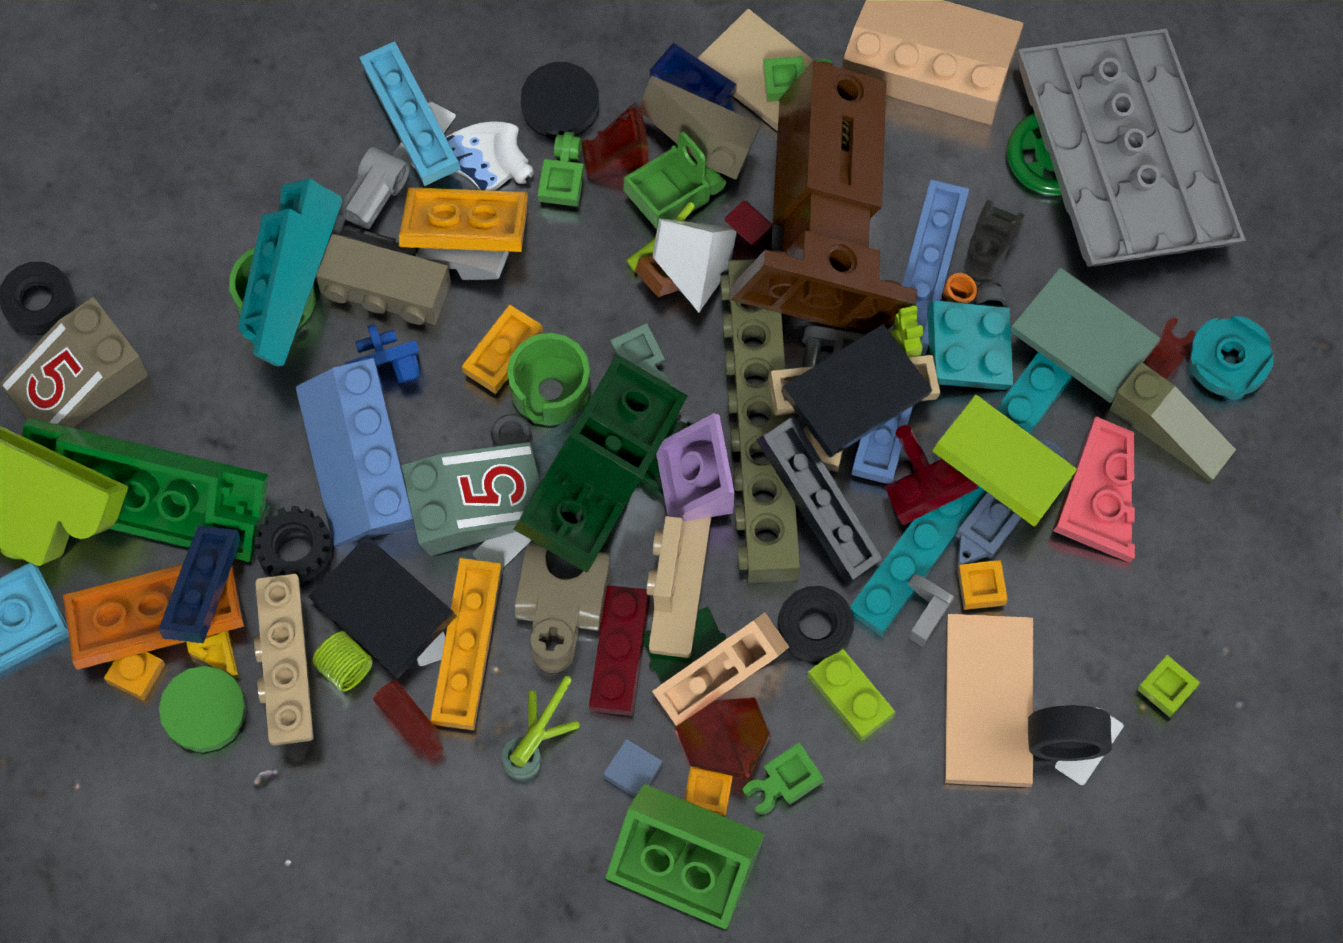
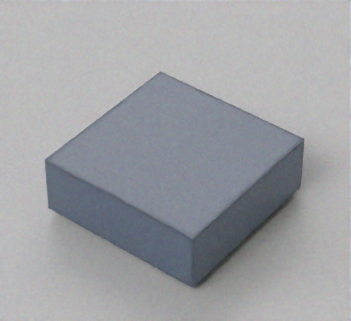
(632, 768)

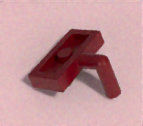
(928, 486)

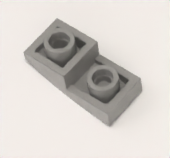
(469, 263)

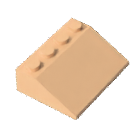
(935, 54)

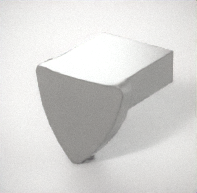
(939, 602)

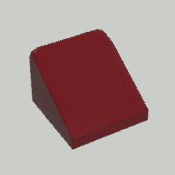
(750, 224)

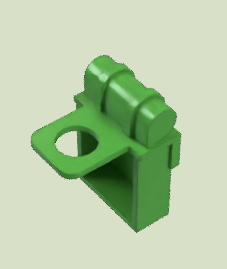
(672, 182)

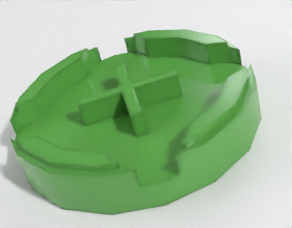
(202, 709)

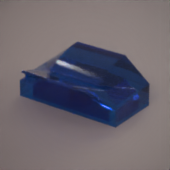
(693, 75)

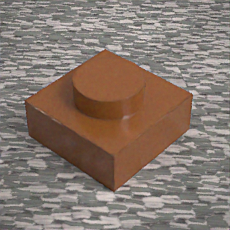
(655, 276)

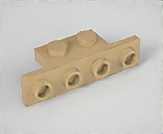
(677, 584)
(283, 660)

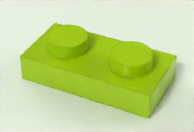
(851, 694)

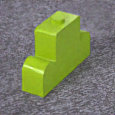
(49, 499)

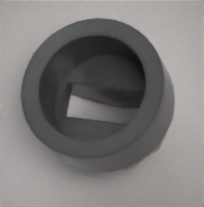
(990, 295)

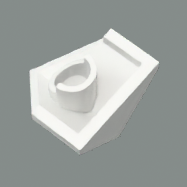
(694, 256)

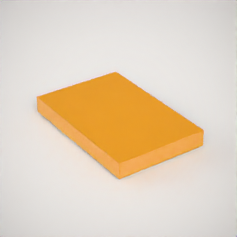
(464, 219)

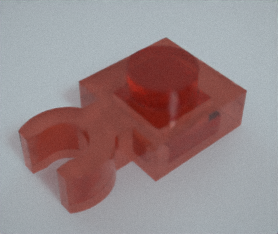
(1165, 356)

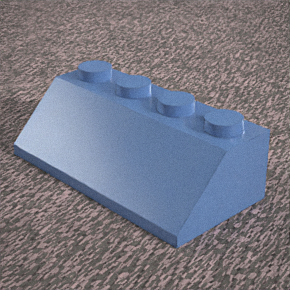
(354, 453)

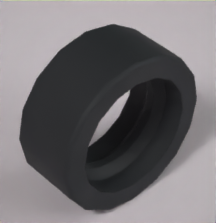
(1069, 733)

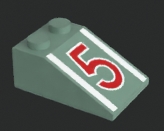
(469, 494)

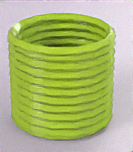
(342, 661)

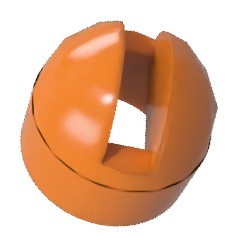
(959, 286)

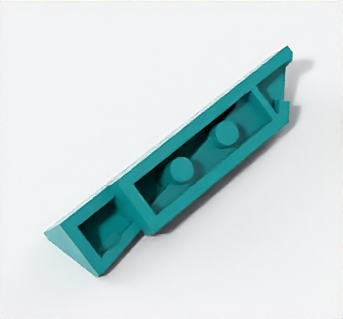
(285, 267)

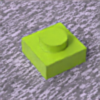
(1168, 686)

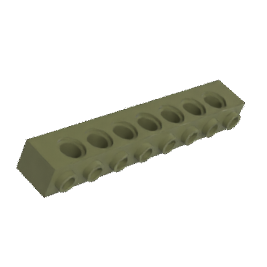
(763, 560)

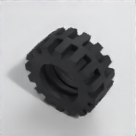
(286, 524)

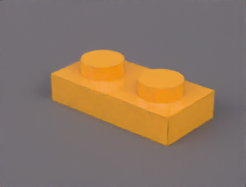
(492, 355)

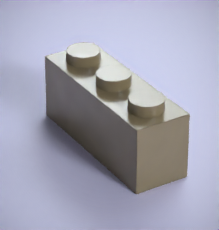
(383, 280)

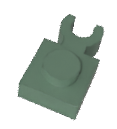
(641, 349)

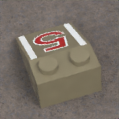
(74, 369)

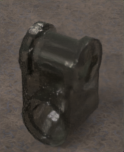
(994, 236)

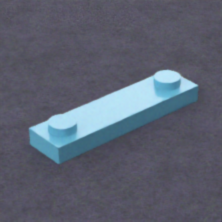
(409, 113)

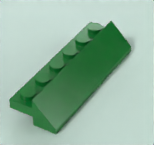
(166, 489)

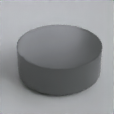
(511, 430)

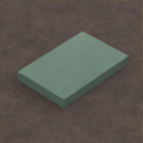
(1085, 334)

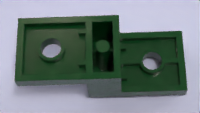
(601, 463)

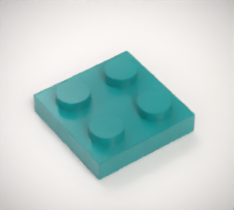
(970, 344)

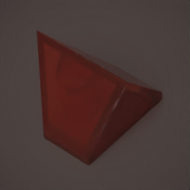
(619, 147)
(725, 737)

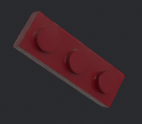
(619, 650)

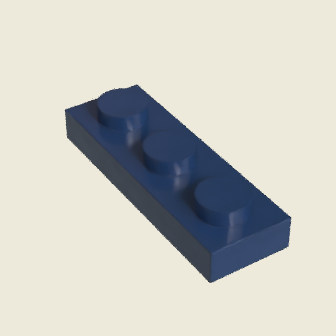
(200, 584)

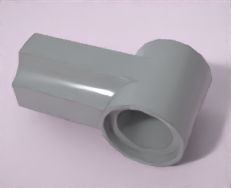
(377, 179)

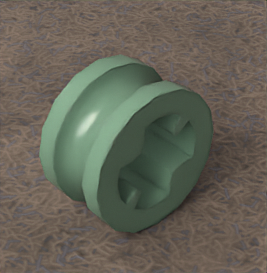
(522, 773)

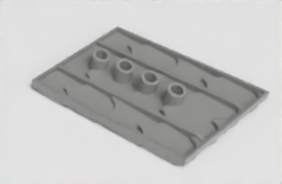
(1122, 130)

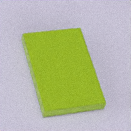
(1004, 460)

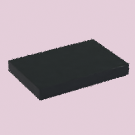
(856, 390)
(382, 606)

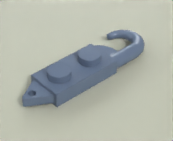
(990, 524)

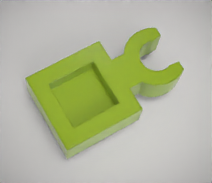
(907, 331)

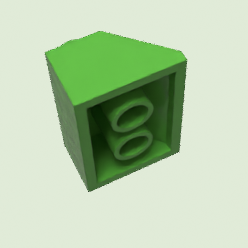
(684, 856)

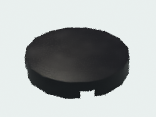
(560, 98)

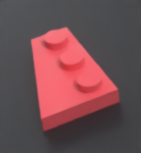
(1099, 495)

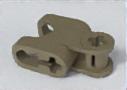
(559, 606)

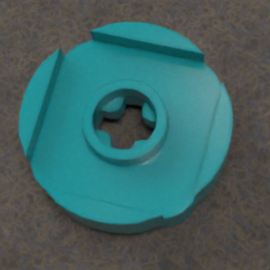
(1231, 378)

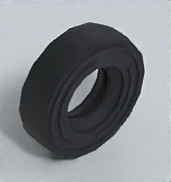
(29, 275)
(825, 600)

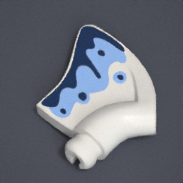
(490, 154)

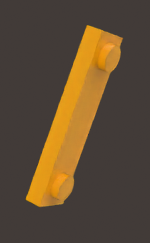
(466, 644)

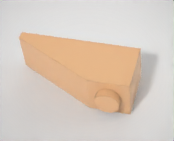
(720, 669)

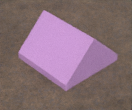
(696, 471)

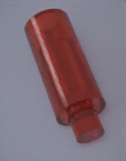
(408, 719)

